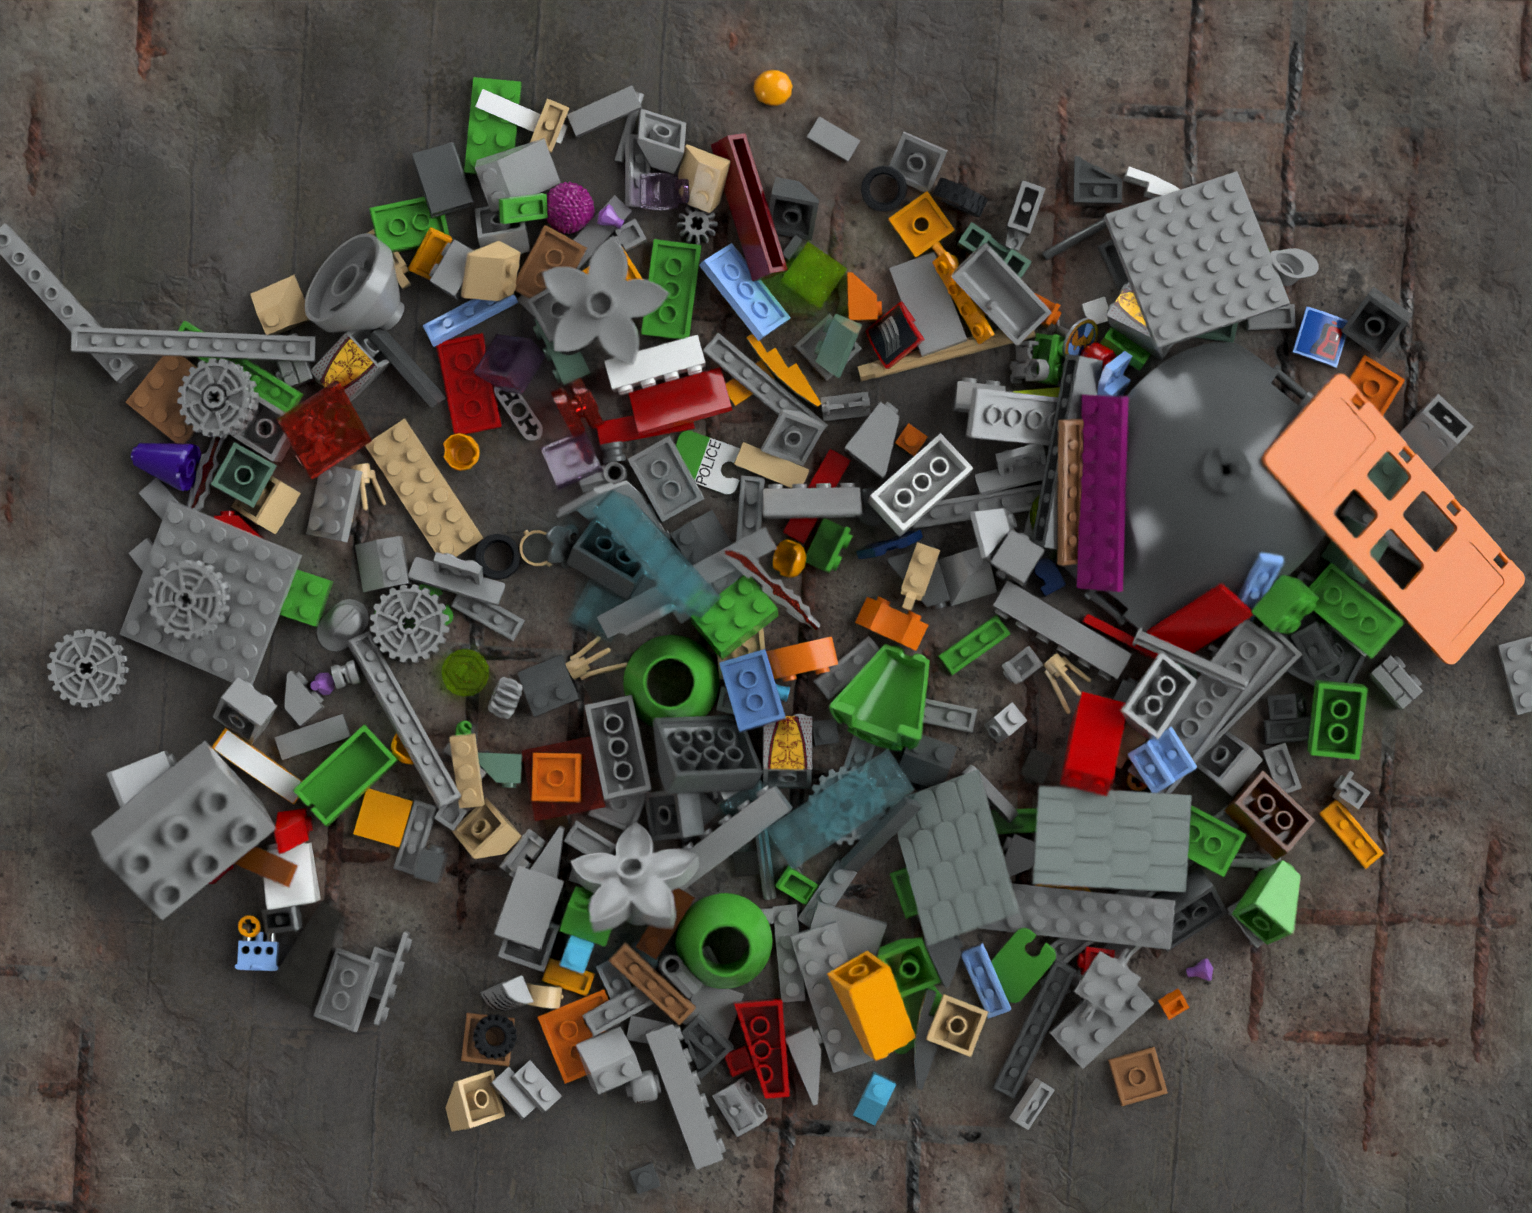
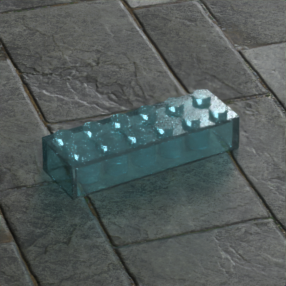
(655, 554)
(840, 808)

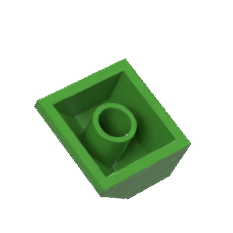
(909, 965)

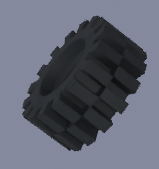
(487, 1049)

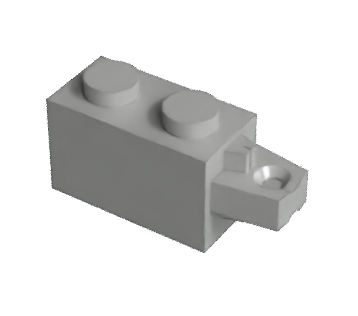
(1023, 214)

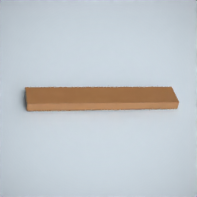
(1069, 488)

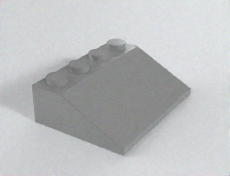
(811, 502)

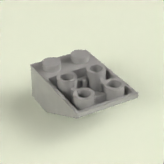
(1434, 431)

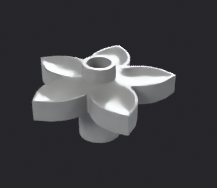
(602, 303)
(635, 881)

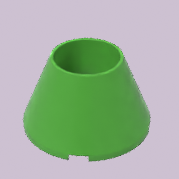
(671, 647)
(718, 911)

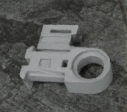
(1027, 367)

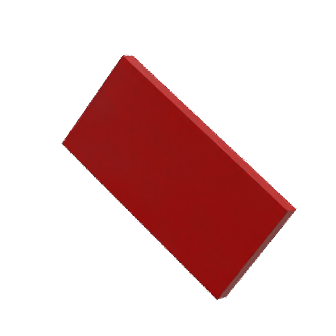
(469, 397)
(680, 401)
(1202, 620)

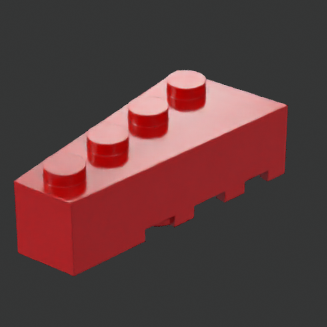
(765, 1037)

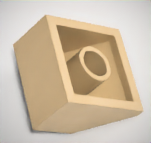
(706, 177)
(491, 272)
(271, 506)
(957, 1025)

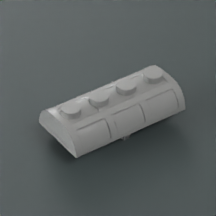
(1000, 293)

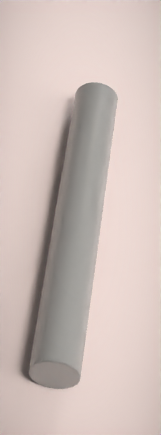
(628, 129)

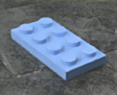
(747, 297)

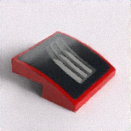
(894, 335)

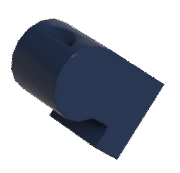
(1049, 574)

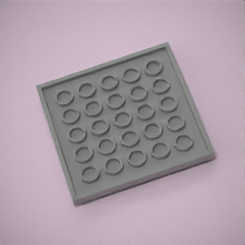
(1196, 260)
(257, 582)

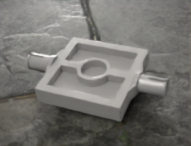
(1107, 984)

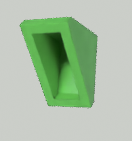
(796, 885)

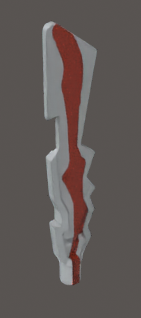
(204, 475)
(774, 588)

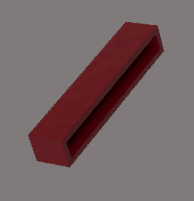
(750, 209)

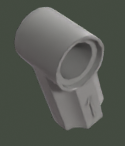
(602, 477)
(680, 976)

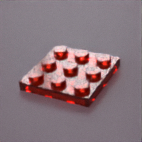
(324, 429)
(591, 788)

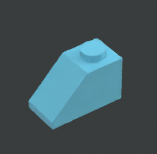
(874, 1098)

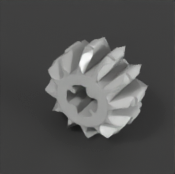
(697, 234)
(505, 697)

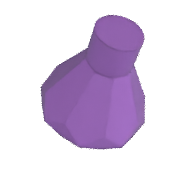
(608, 217)
(323, 684)
(1202, 970)

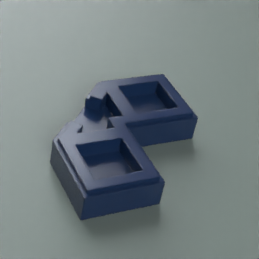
(879, 548)

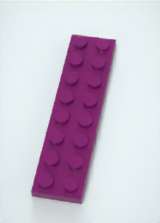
(1103, 493)

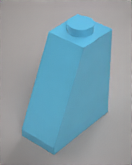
(577, 954)

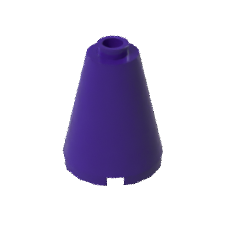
(168, 462)

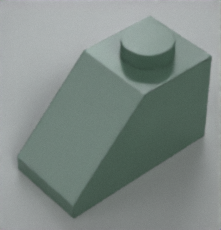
(503, 767)

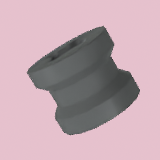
(612, 452)

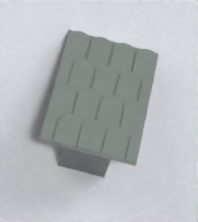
(1112, 839)
(955, 859)

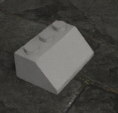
(1157, 697)

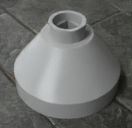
(356, 288)

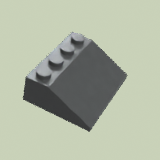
(705, 754)

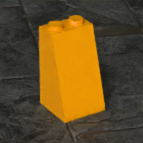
(872, 1004)

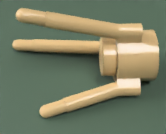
(368, 474)
(579, 666)
(1057, 667)

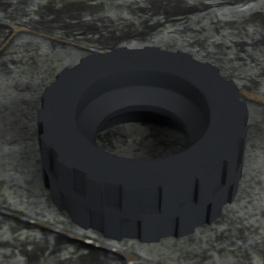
(960, 197)

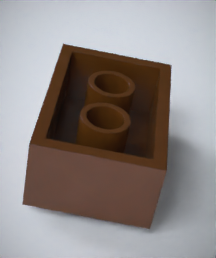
(1269, 815)

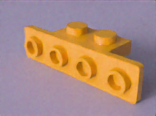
(971, 312)

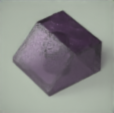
(510, 363)

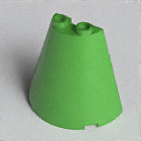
(886, 700)

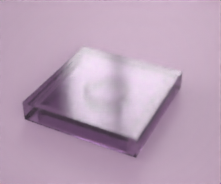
(571, 460)

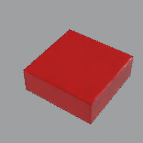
(739, 1061)

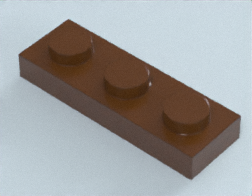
(656, 937)

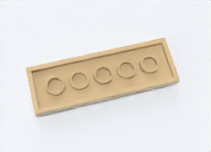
(424, 490)

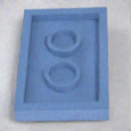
(752, 690)

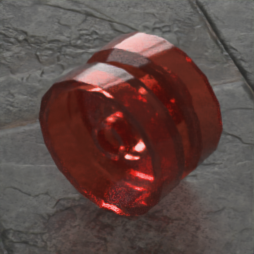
(578, 407)

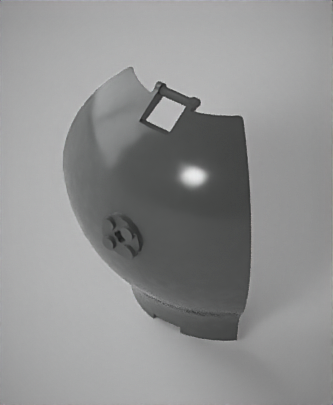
(1181, 515)

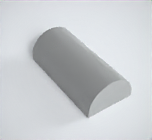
(618, 748)

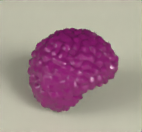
(569, 207)

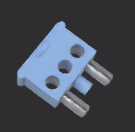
(260, 961)

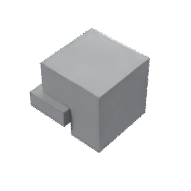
(1016, 557)

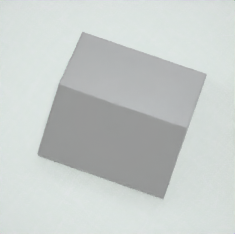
(918, 161)
(793, 436)

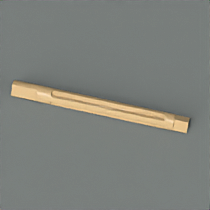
(915, 360)

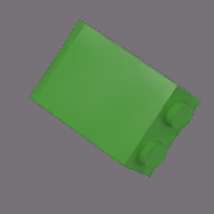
(1270, 902)

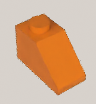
(861, 301)

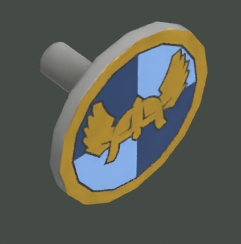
(1078, 337)

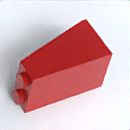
(1093, 744)

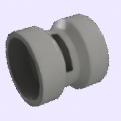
(351, 674)

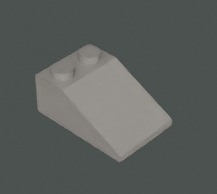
(517, 172)

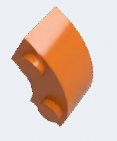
(891, 623)
(801, 658)

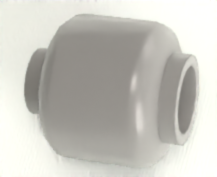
(644, 1087)

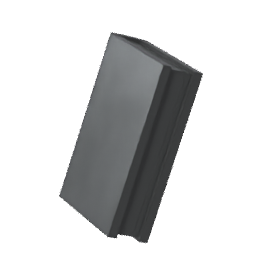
(442, 180)

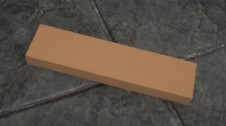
(652, 983)

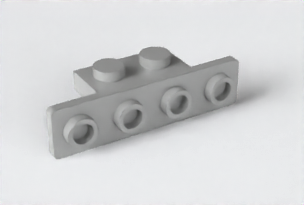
(1014, 469)
(457, 577)
(389, 967)

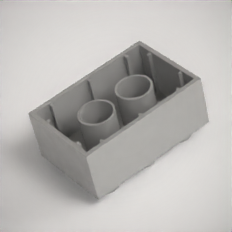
(183, 830)

